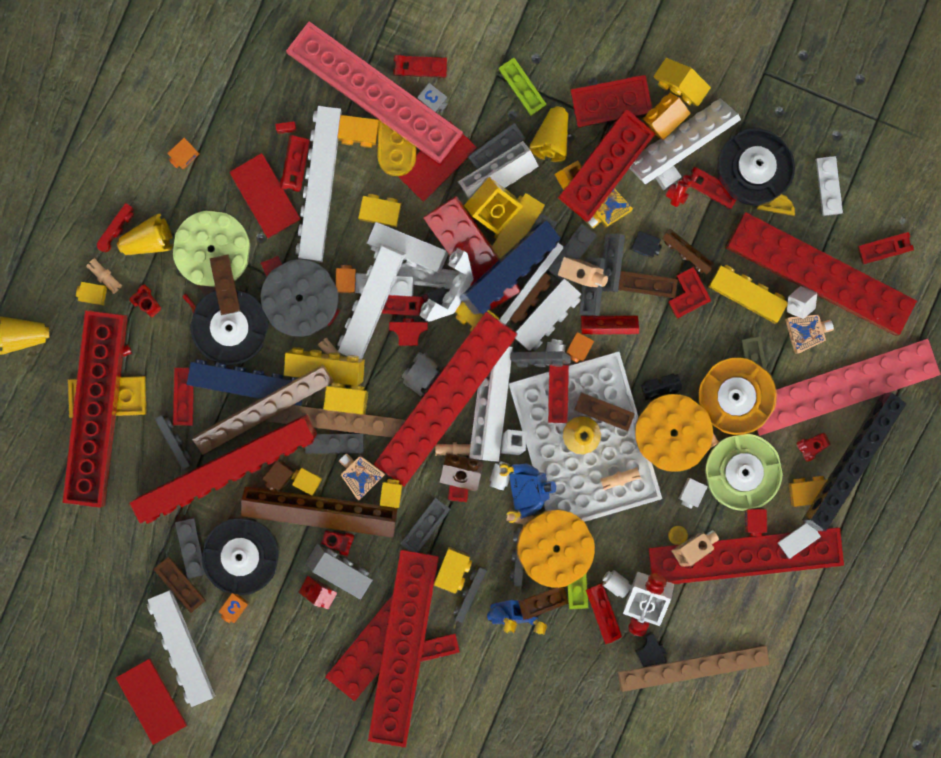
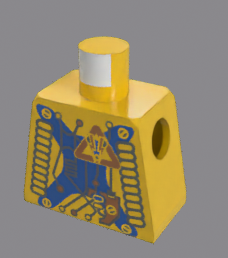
(611, 210)

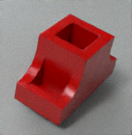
(408, 331)
(317, 593)

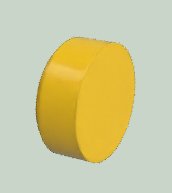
(677, 535)

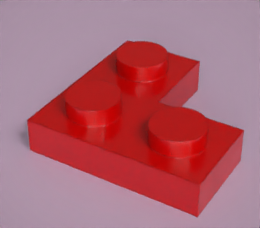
(694, 295)

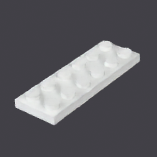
(684, 140)

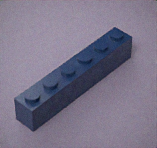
(510, 267)
(235, 380)

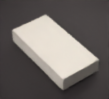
(798, 540)

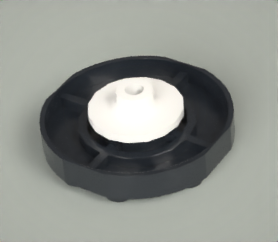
(755, 167)
(224, 344)
(256, 546)

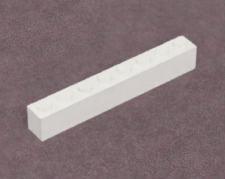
(319, 184)

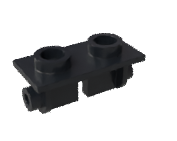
(670, 385)

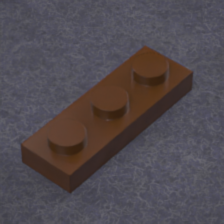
(687, 251)
(647, 284)
(224, 285)
(531, 299)
(604, 411)
(179, 584)
(543, 602)

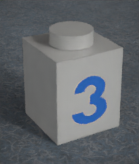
(433, 98)

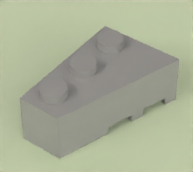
(339, 571)

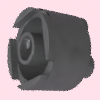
(422, 373)

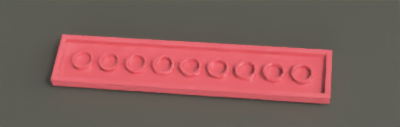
(374, 92)
(852, 385)

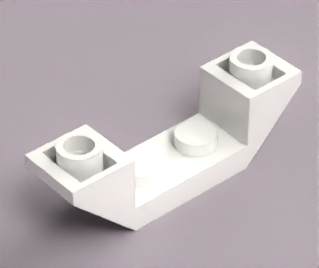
(459, 261)

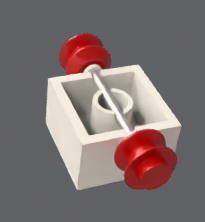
(647, 602)

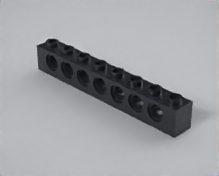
(854, 461)

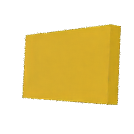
(130, 398)

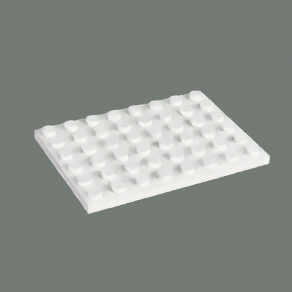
(580, 475)

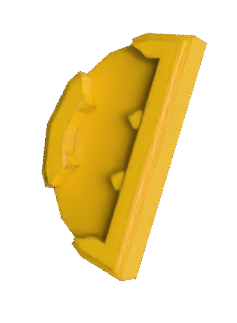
(780, 205)

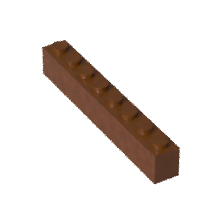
(319, 512)

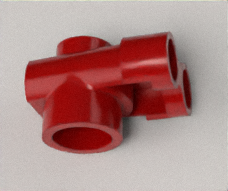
(677, 193)
(143, 299)
(810, 448)
(342, 544)

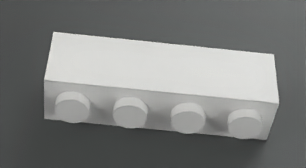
(503, 169)
(416, 251)
(547, 314)

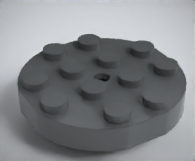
(281, 296)

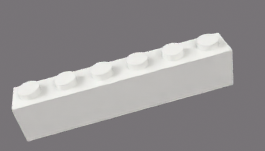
(372, 301)
(491, 411)
(181, 648)

